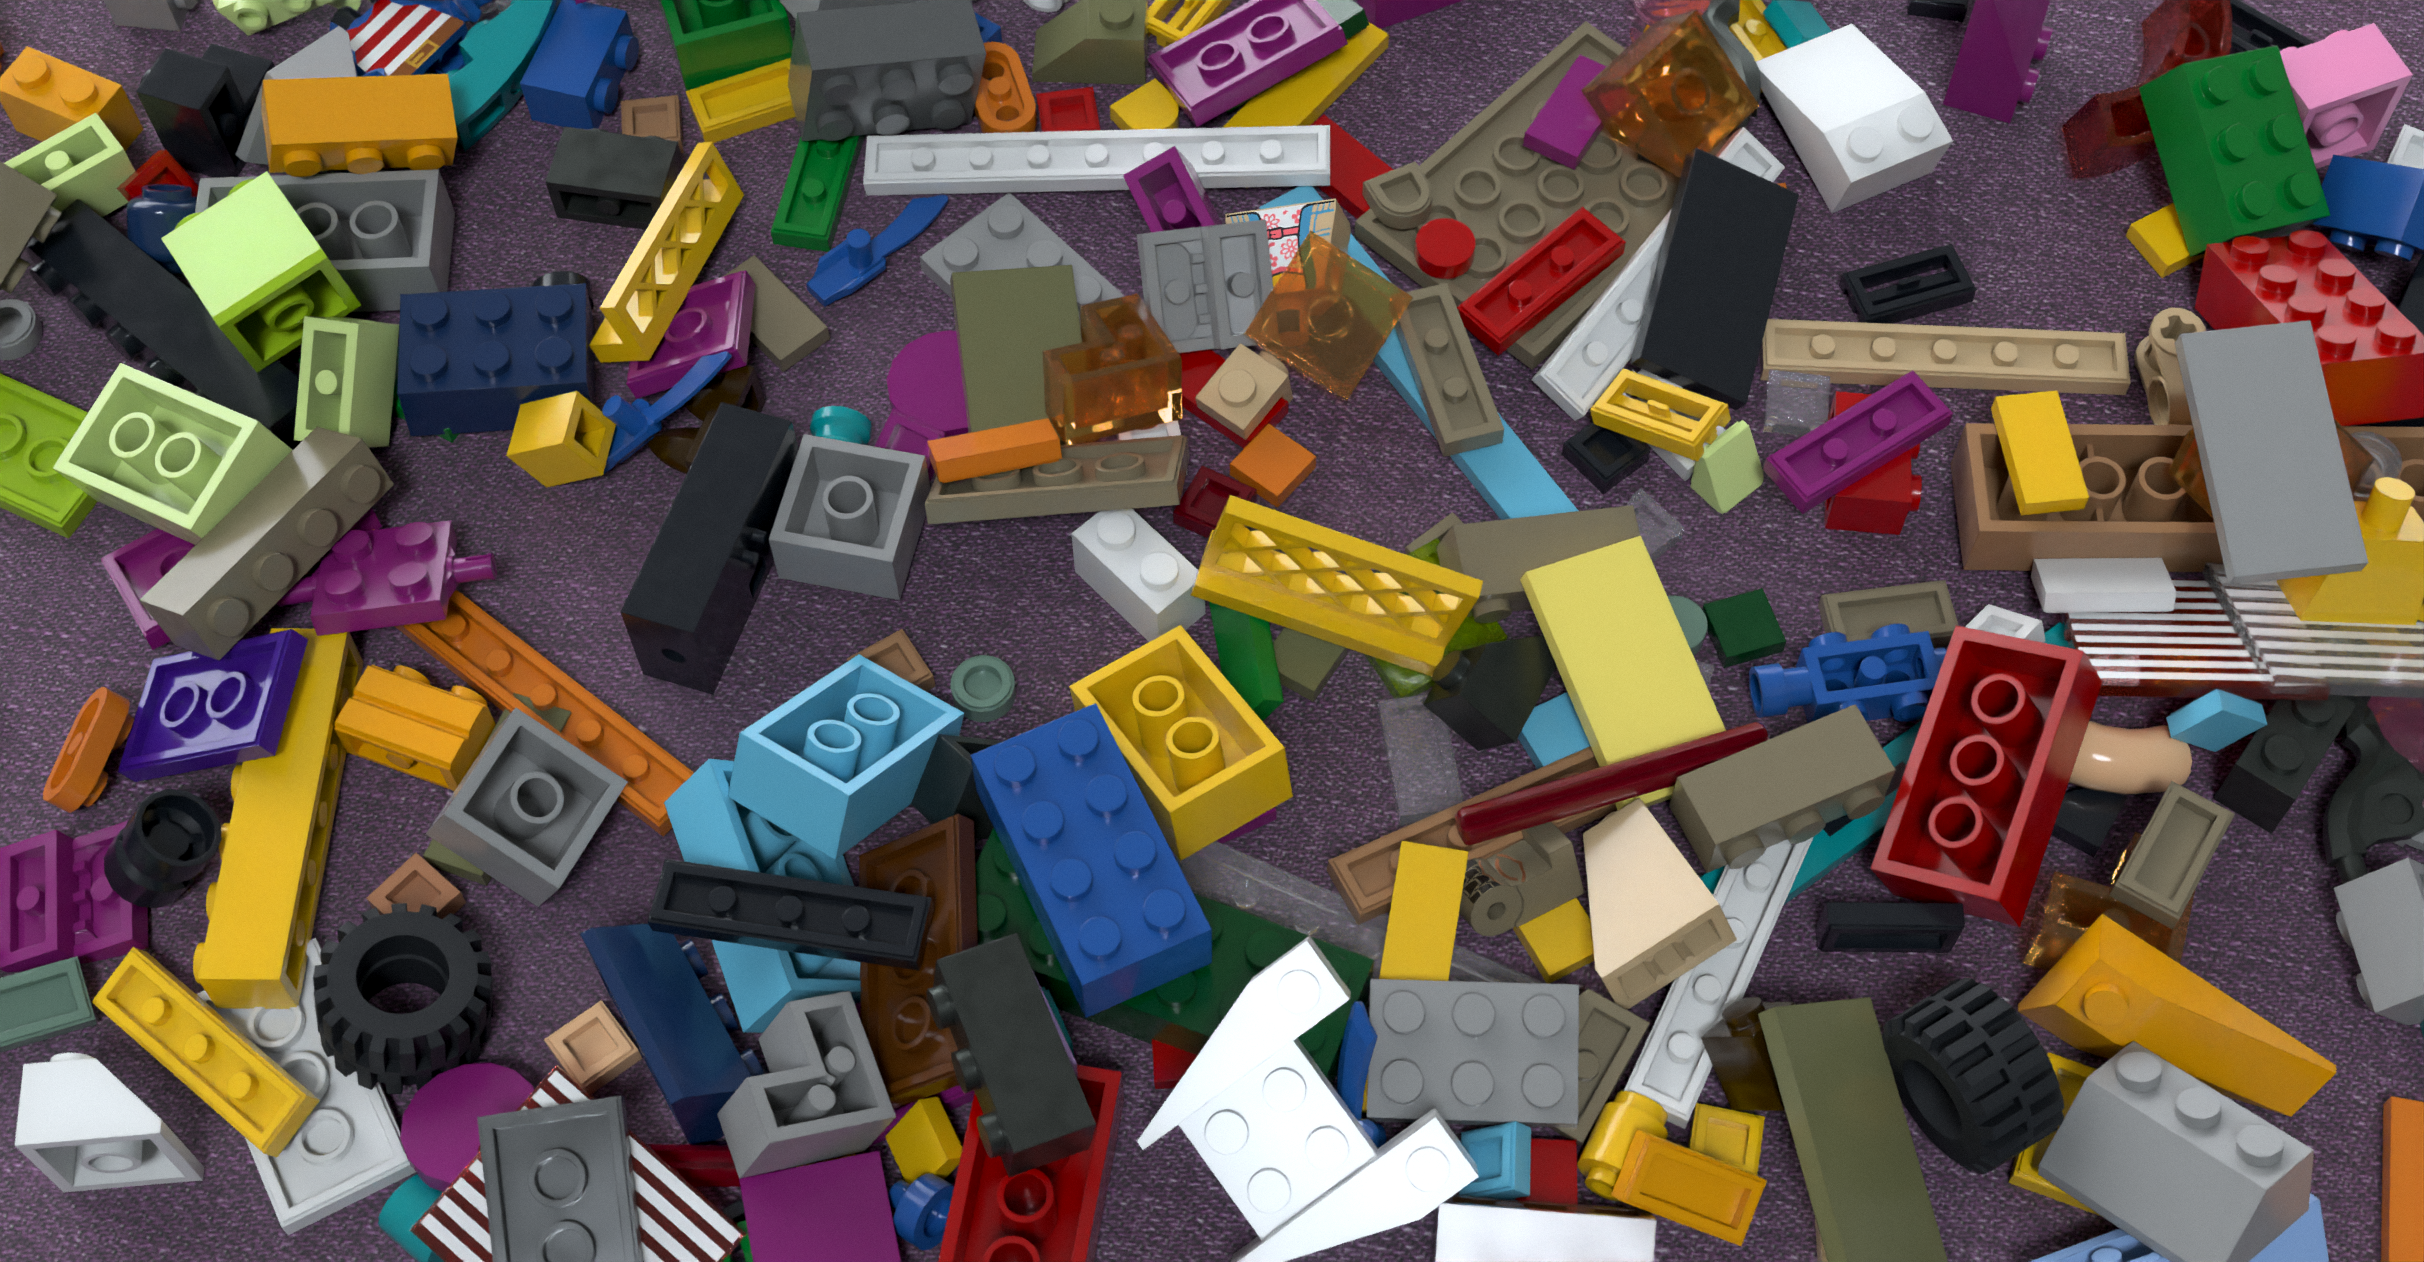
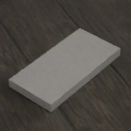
(2270, 453)

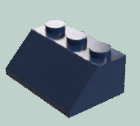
(673, 1022)

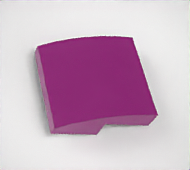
(62, 904)

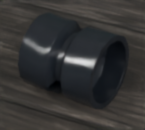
(162, 848)

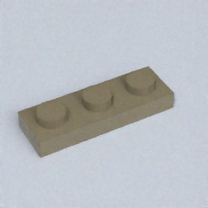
(1448, 372)

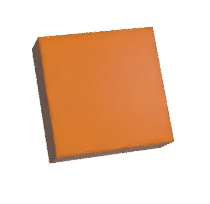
(1273, 465)

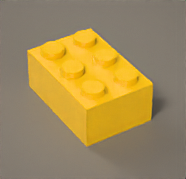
(1188, 740)

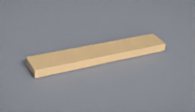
(1949, 356)

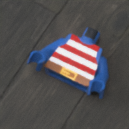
(408, 35)

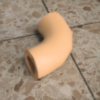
(2130, 760)

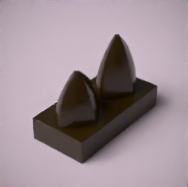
(679, 445)

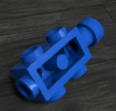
(1853, 674)

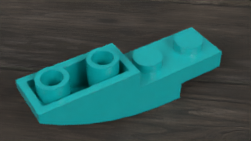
(495, 62)

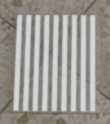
(2317, 654)

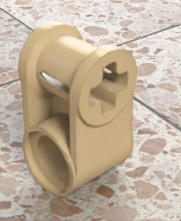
(2160, 368)

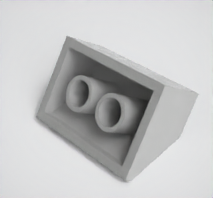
(2177, 1162)

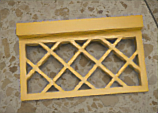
(1312, 598)

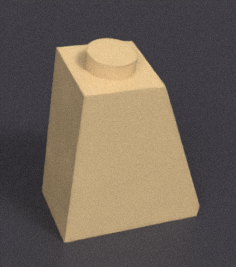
(1646, 906)

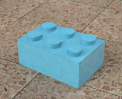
(840, 755)

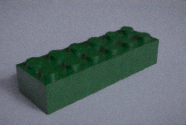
(1185, 1008)

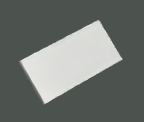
(349, 1138)

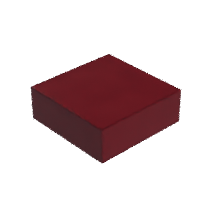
(1206, 500)

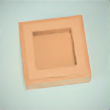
(593, 1048)

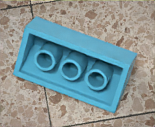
(728, 835)

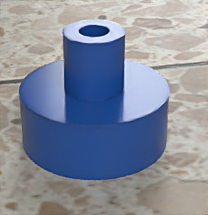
(921, 1210)

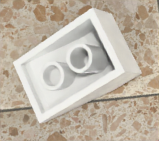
(1852, 116)

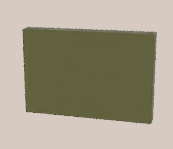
(1001, 330)

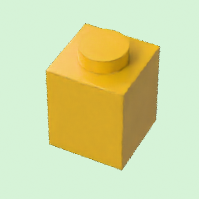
(561, 439)

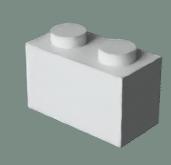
(1137, 572)

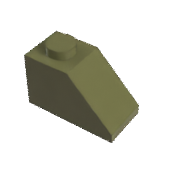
(1094, 44)

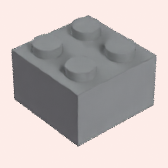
(850, 517)
(527, 807)

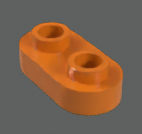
(1006, 95)
(78, 771)

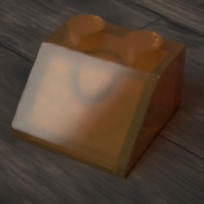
(1671, 92)

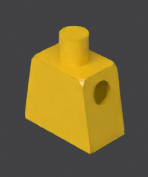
(2392, 581)

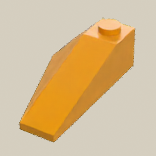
(2125, 990)

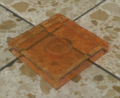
(1328, 316)

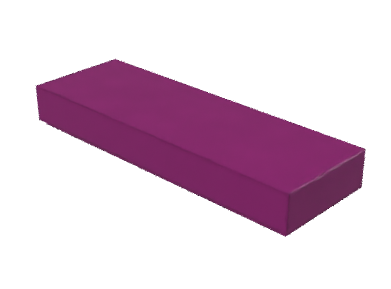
(1857, 441)

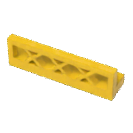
(667, 259)

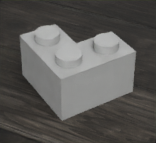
(819, 1094)

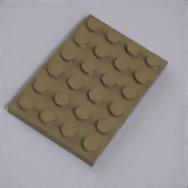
(1520, 196)

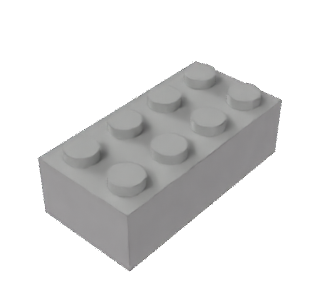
(377, 228)

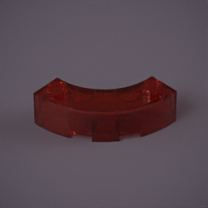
(2114, 126)

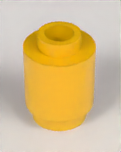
(1613, 1136)

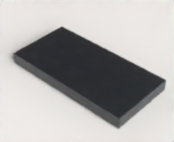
(1715, 279)

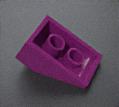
(1996, 57)

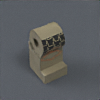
(1520, 881)

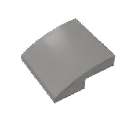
(1206, 282)

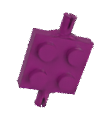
(388, 578)

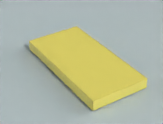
(1621, 655)

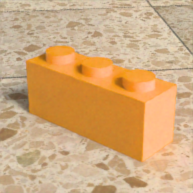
(358, 123)

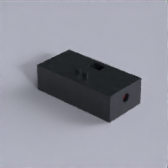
(711, 551)

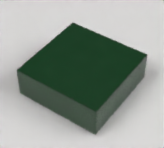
(1743, 628)

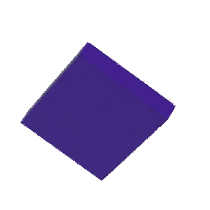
(213, 711)

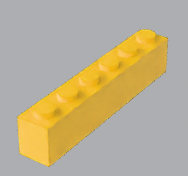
(279, 841)

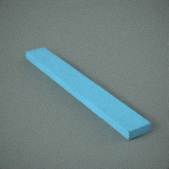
(1503, 472)

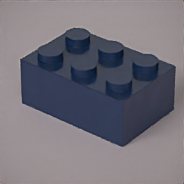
(487, 351)

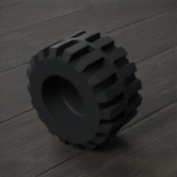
(392, 952)
(1973, 1075)

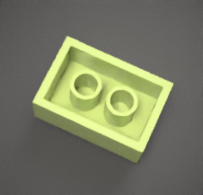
(167, 454)

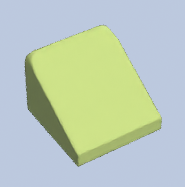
(1728, 469)

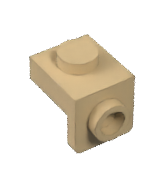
(1245, 390)

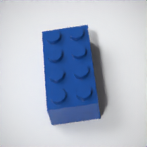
(1092, 860)

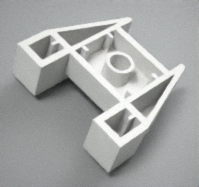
(1287, 1137)

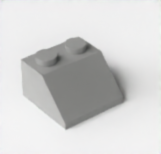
(2385, 928)

